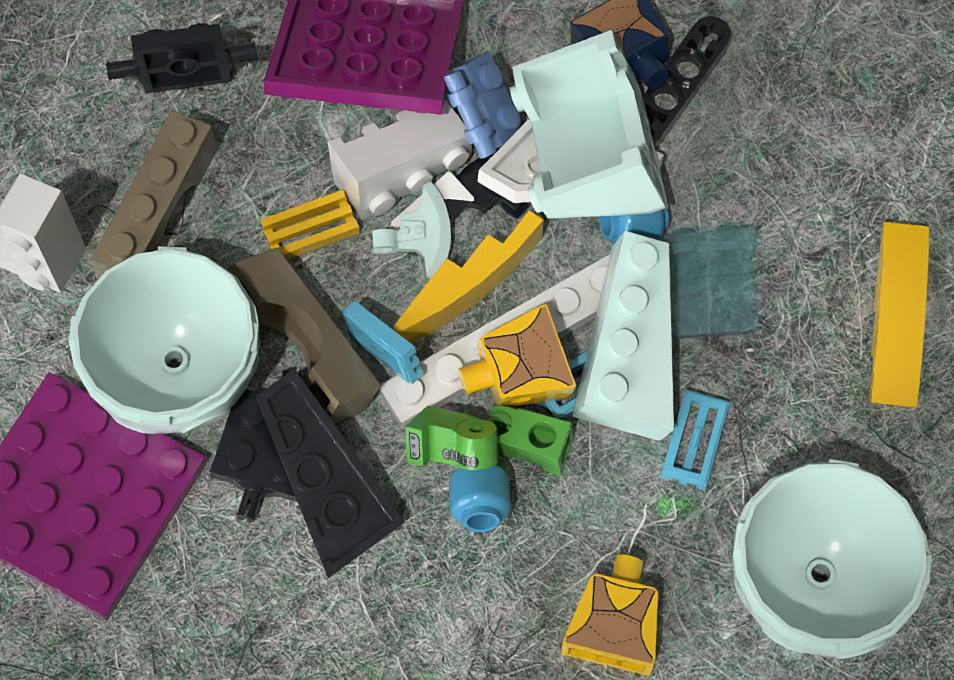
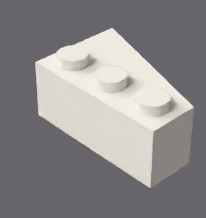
(397, 158)
(38, 235)

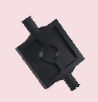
(181, 58)
(250, 457)

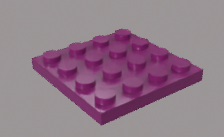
(366, 52)
(86, 495)

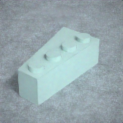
(630, 348)

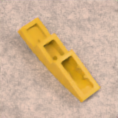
(458, 289)
(899, 314)

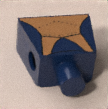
(637, 32)

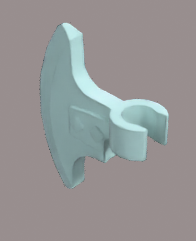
(423, 232)

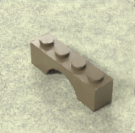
(171, 167)
(284, 303)

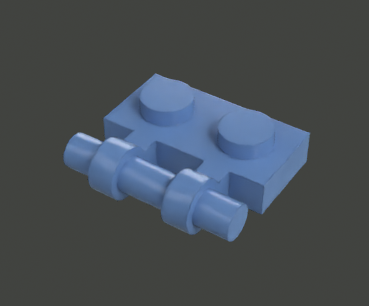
(483, 103)

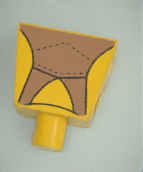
(521, 362)
(616, 620)

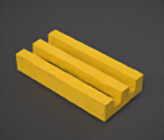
(307, 211)

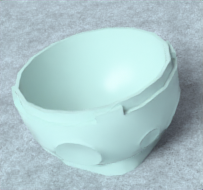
(157, 311)
(850, 529)

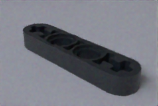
(684, 88)

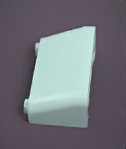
(589, 132)

